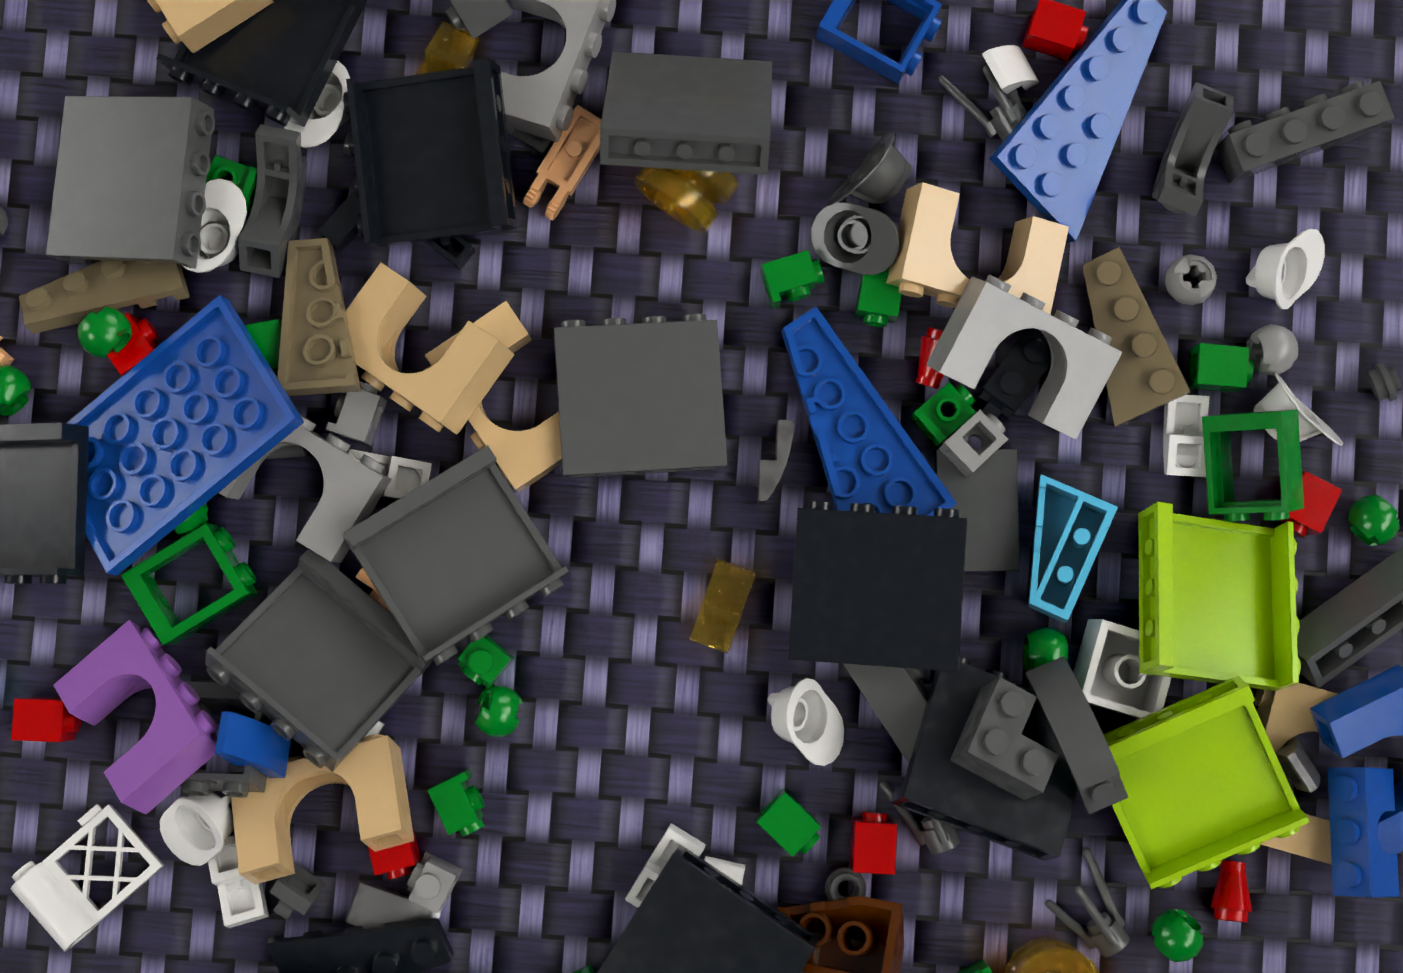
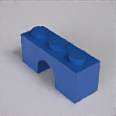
(1355, 806)

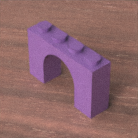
(180, 733)

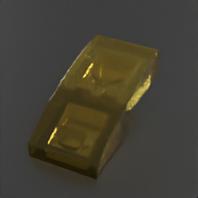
(448, 50)
(722, 605)

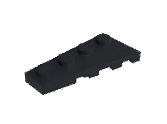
(390, 949)

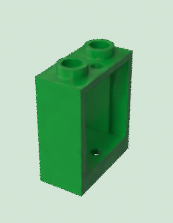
(1220, 472)
(154, 603)

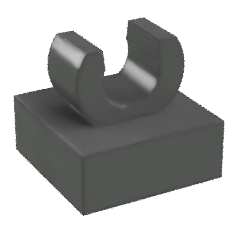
(296, 892)

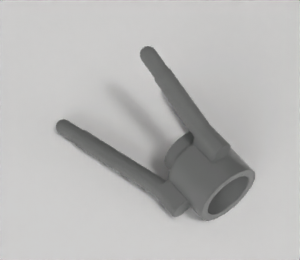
(1005, 116)
(935, 834)
(1104, 930)

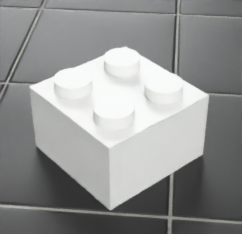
(1110, 671)

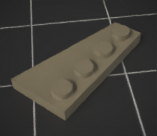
(99, 285)
(315, 332)
(1146, 369)

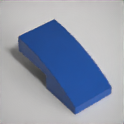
(253, 744)

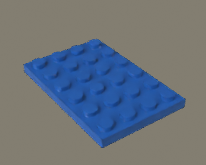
(178, 432)

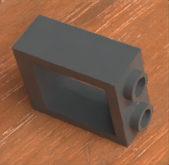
(224, 698)

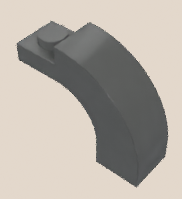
(1190, 149)
(276, 202)
(1077, 734)

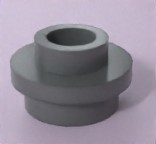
(1384, 382)
(842, 874)

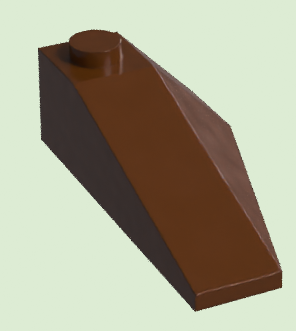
(854, 935)

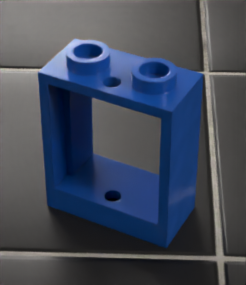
(829, 33)

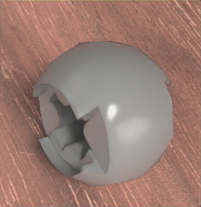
(1182, 290)
(1272, 349)

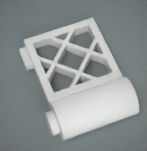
(55, 896)

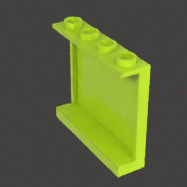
(1217, 600)
(1200, 784)

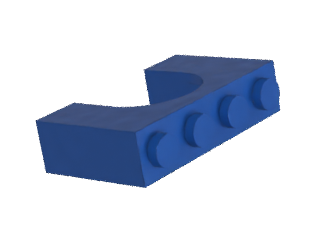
(1360, 719)

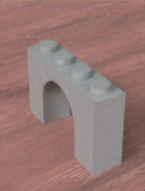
(545, 100)
(1078, 359)
(348, 493)

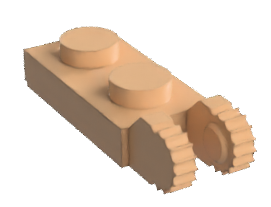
(567, 161)

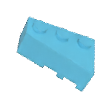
(1065, 545)

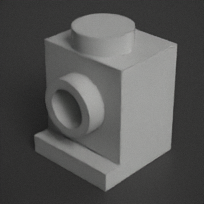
(358, 414)
(987, 430)
(432, 882)

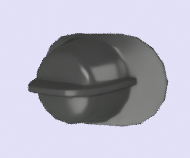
(878, 176)
(855, 238)

